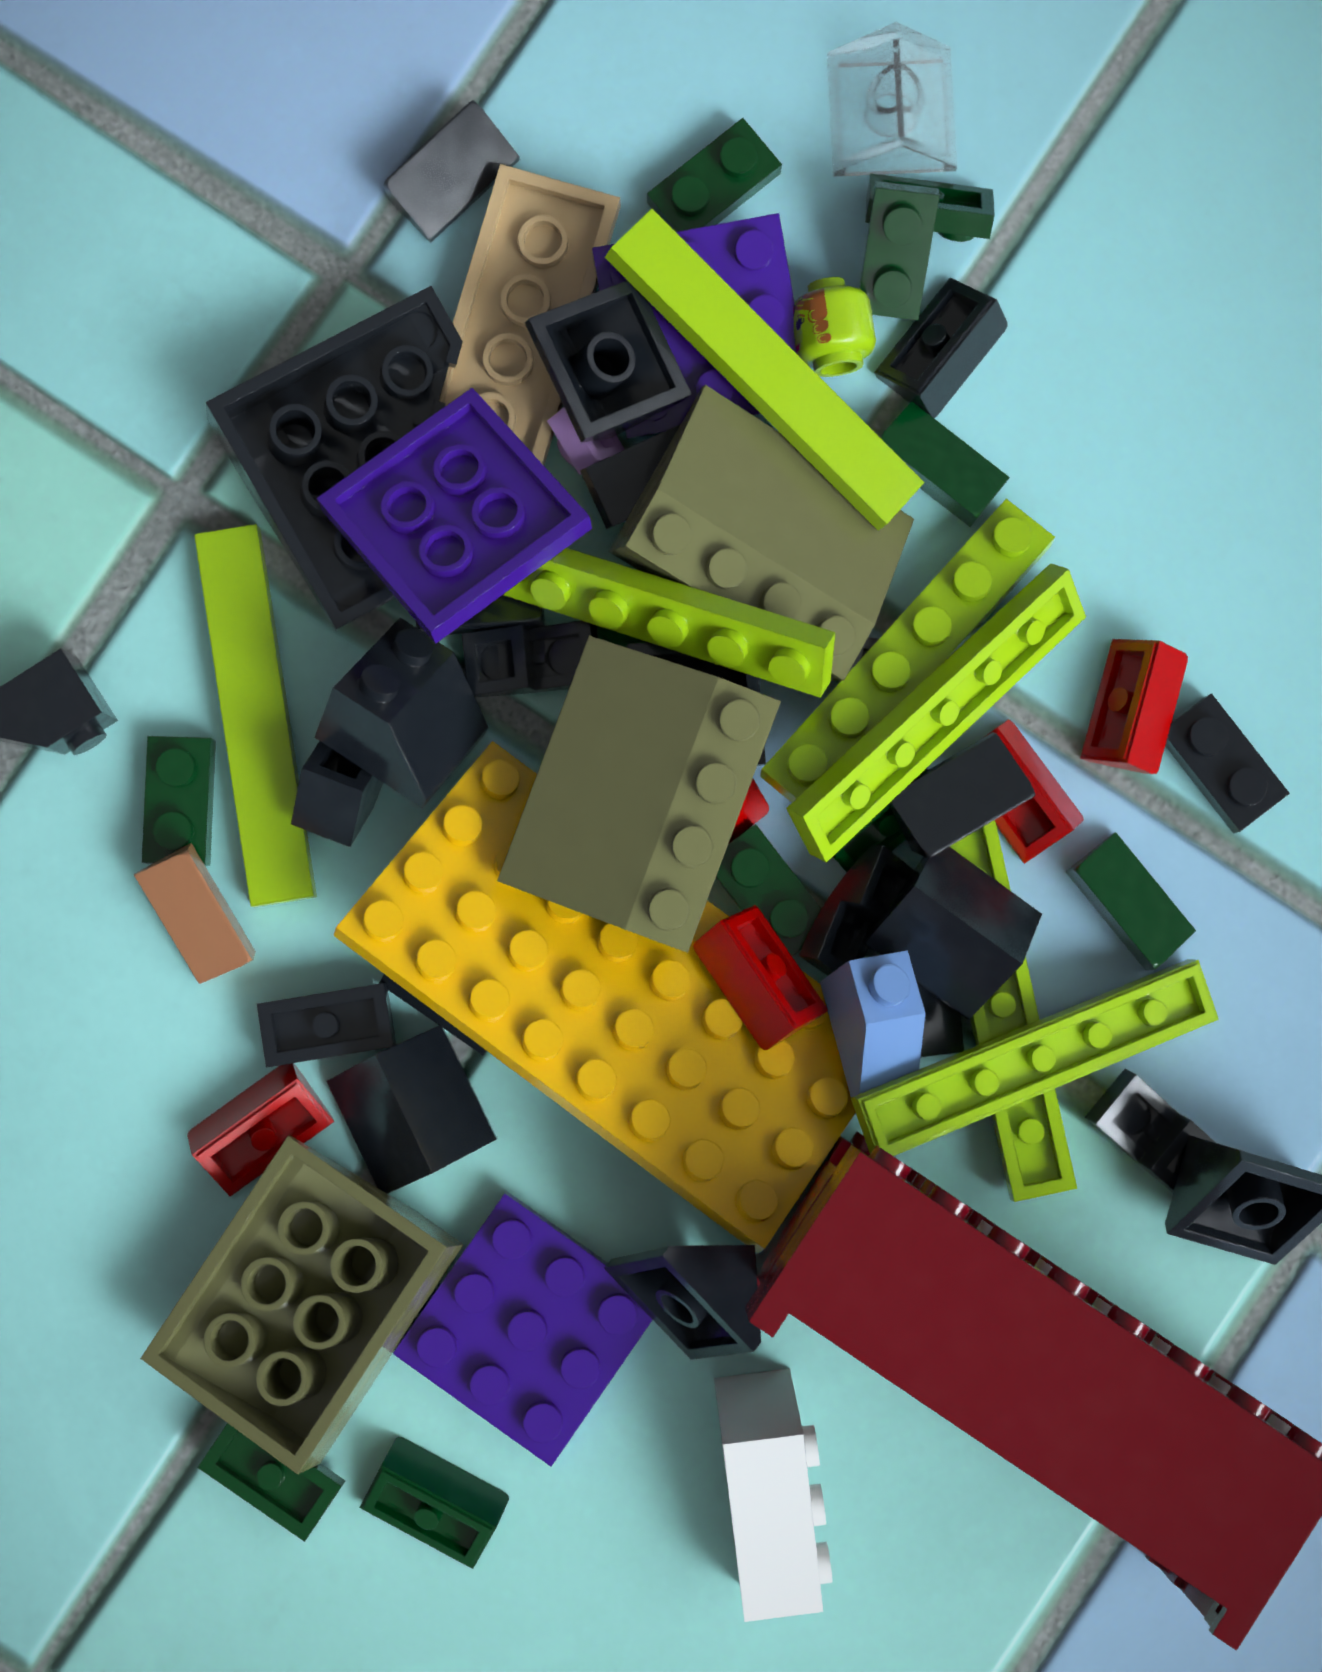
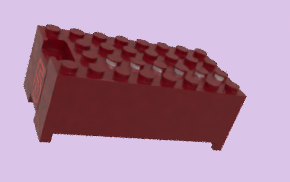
(1047, 1378)

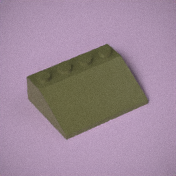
(762, 527)
(639, 792)
(301, 1304)

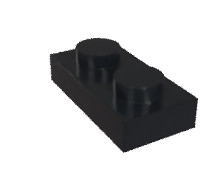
(1224, 764)
(326, 1025)

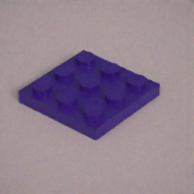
(755, 265)
(454, 514)
(525, 1329)

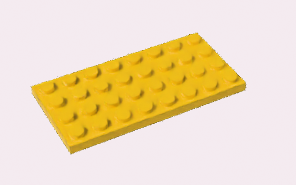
(602, 1016)

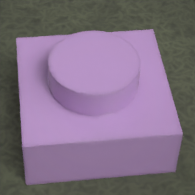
(580, 453)

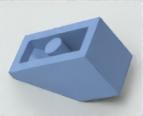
(875, 1019)

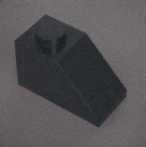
(54, 707)
(334, 796)

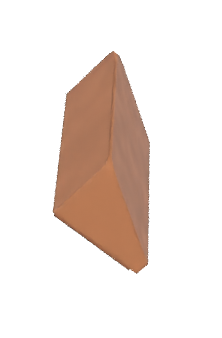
(195, 914)

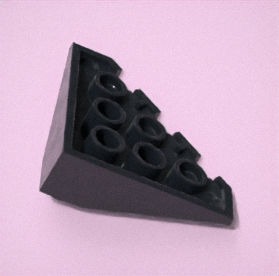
(323, 419)

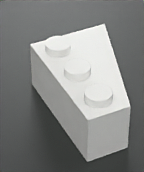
(771, 1495)

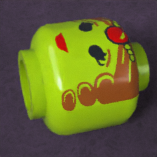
(833, 327)

